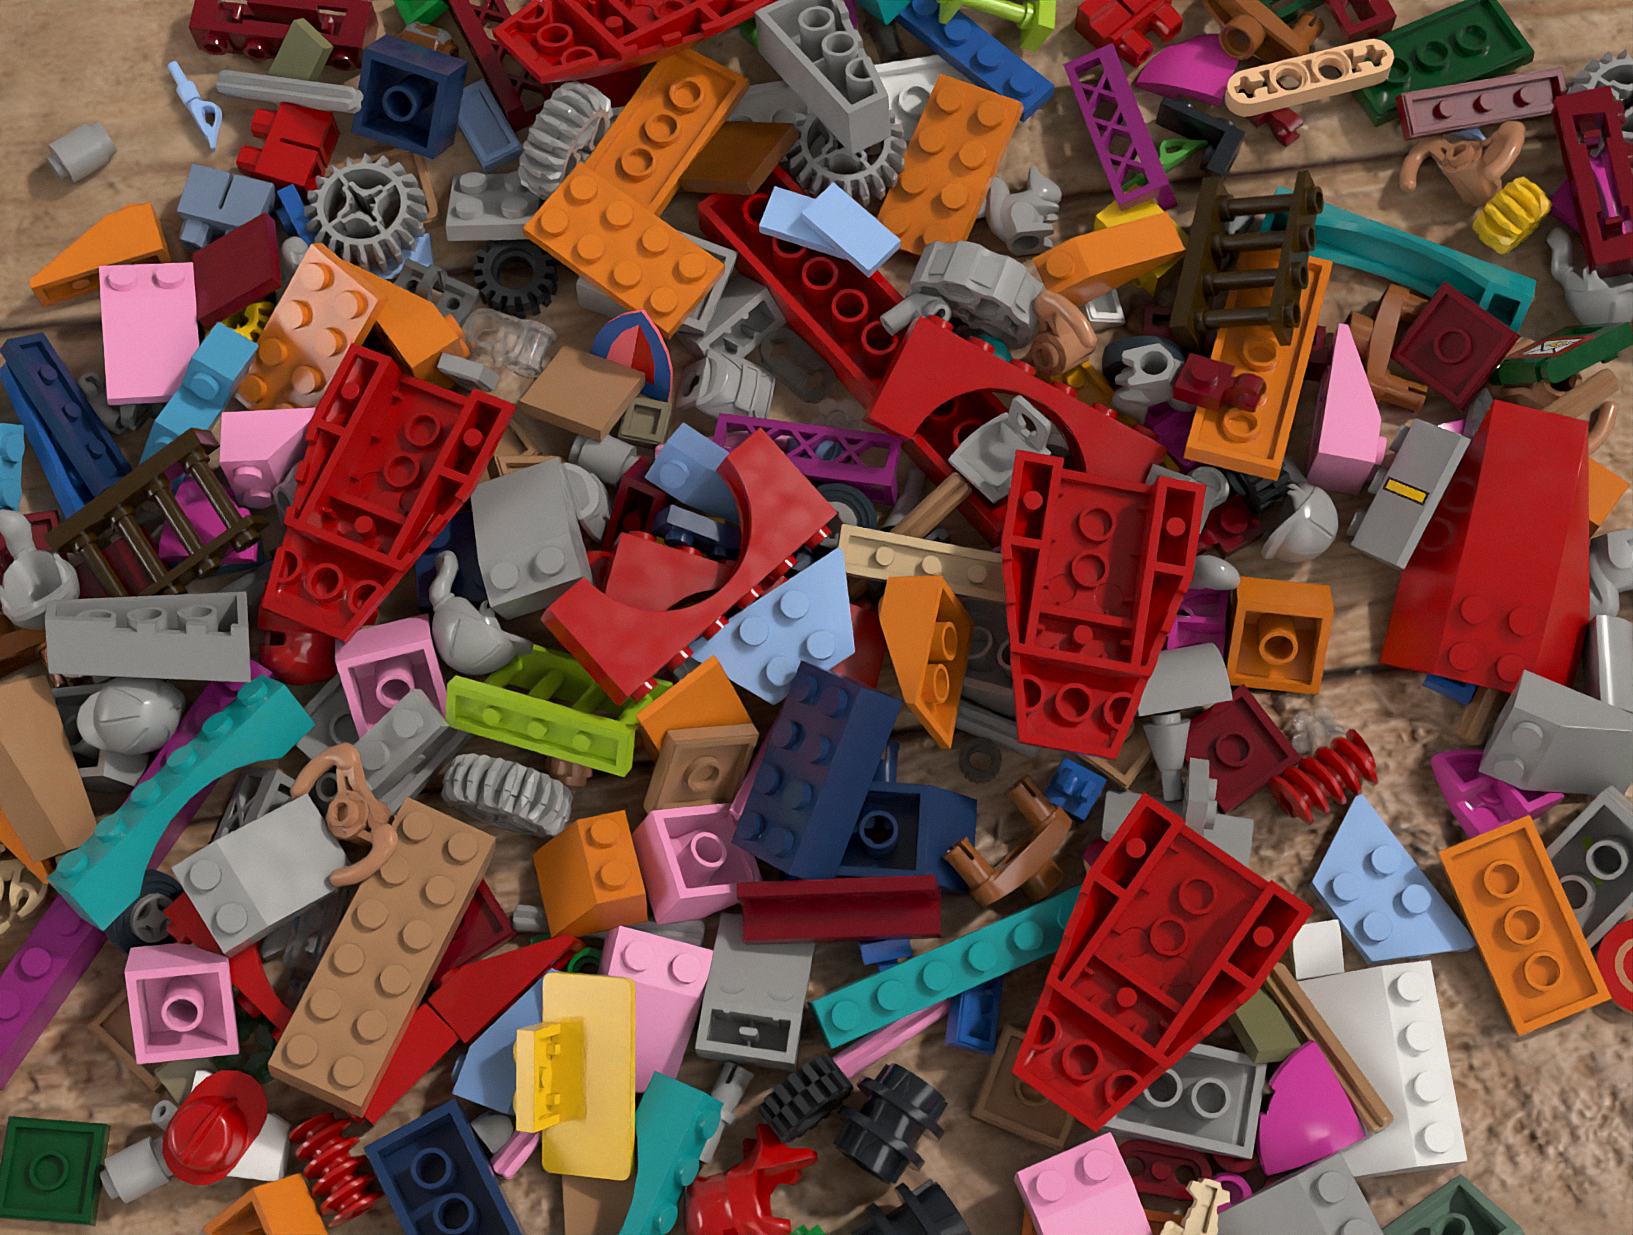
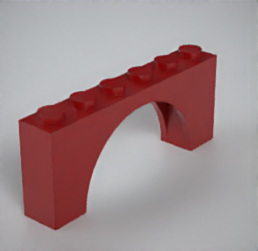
(940, 365)
(667, 577)
(630, 645)
(419, 1051)

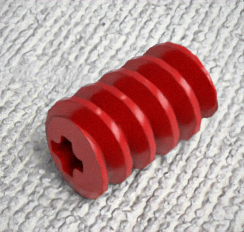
(1324, 777)
(334, 1167)

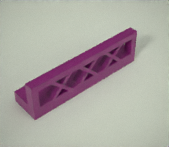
(1135, 130)
(874, 482)

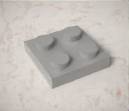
(489, 207)

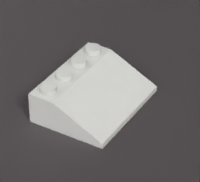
(1397, 1039)

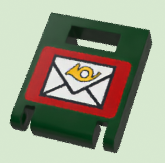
(1564, 353)

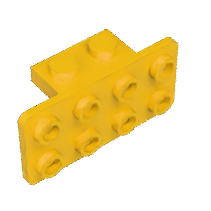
(580, 1075)

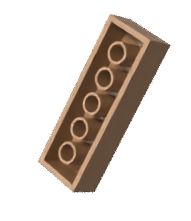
(382, 959)

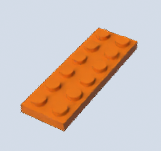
(1258, 439)

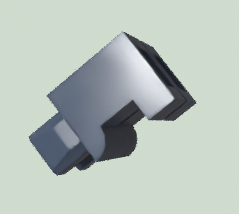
(218, 204)

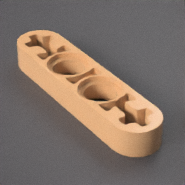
(1306, 72)

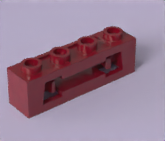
(222, 27)
(1588, 114)

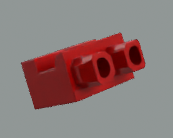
(1126, 25)
(295, 148)

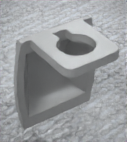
(727, 386)
(989, 452)
(589, 500)

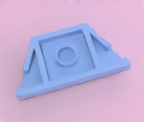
(794, 622)
(1382, 893)

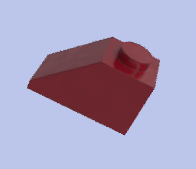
(635, 503)

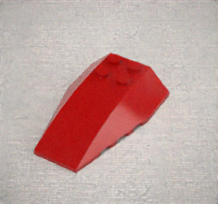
(610, 36)
(375, 488)
(1502, 559)
(1090, 596)
(1150, 963)

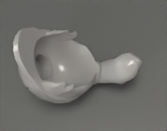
(1587, 295)
(1304, 523)
(33, 575)
(466, 636)
(131, 715)

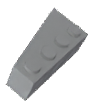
(826, 67)
(151, 637)

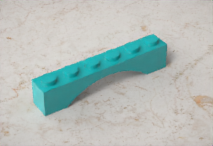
(1413, 261)
(111, 864)
(943, 970)
(671, 1135)

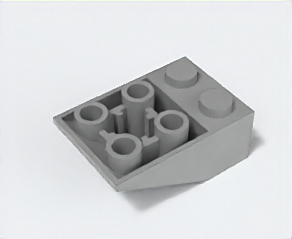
(754, 1000)

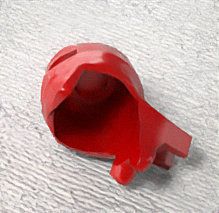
(295, 651)
(740, 1197)

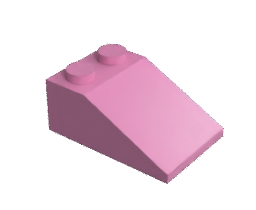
(147, 330)
(1345, 424)
(669, 993)
(1083, 1192)

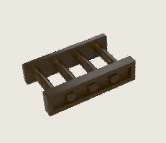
(1210, 244)
(153, 483)

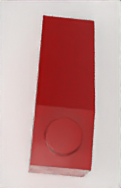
(487, 988)

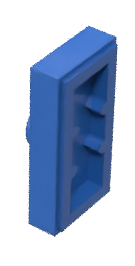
(975, 1018)

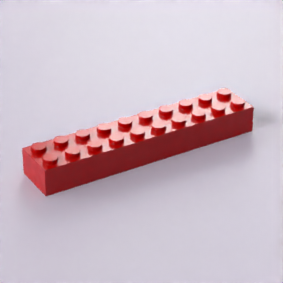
(839, 318)

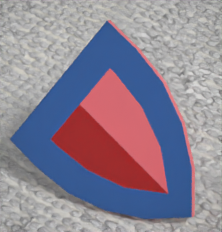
(637, 343)

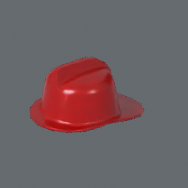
(214, 1127)

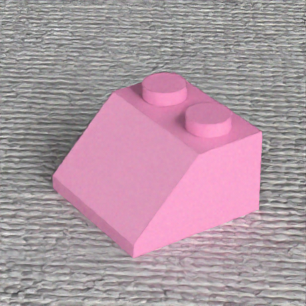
(261, 450)
(385, 665)
(690, 861)
(180, 1003)

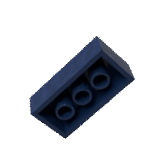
(816, 772)
(442, 1177)

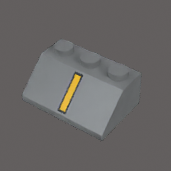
(1407, 492)

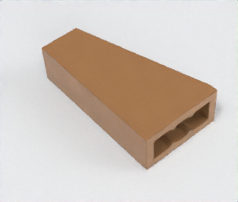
(39, 773)

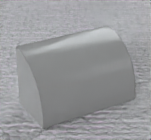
(739, 322)
(1609, 661)
(1186, 680)

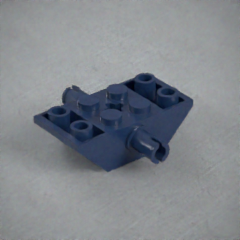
(919, 829)

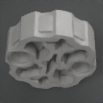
(983, 289)

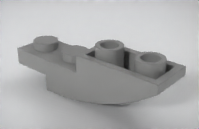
(388, 748)

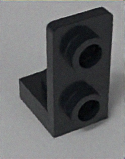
(1221, 134)

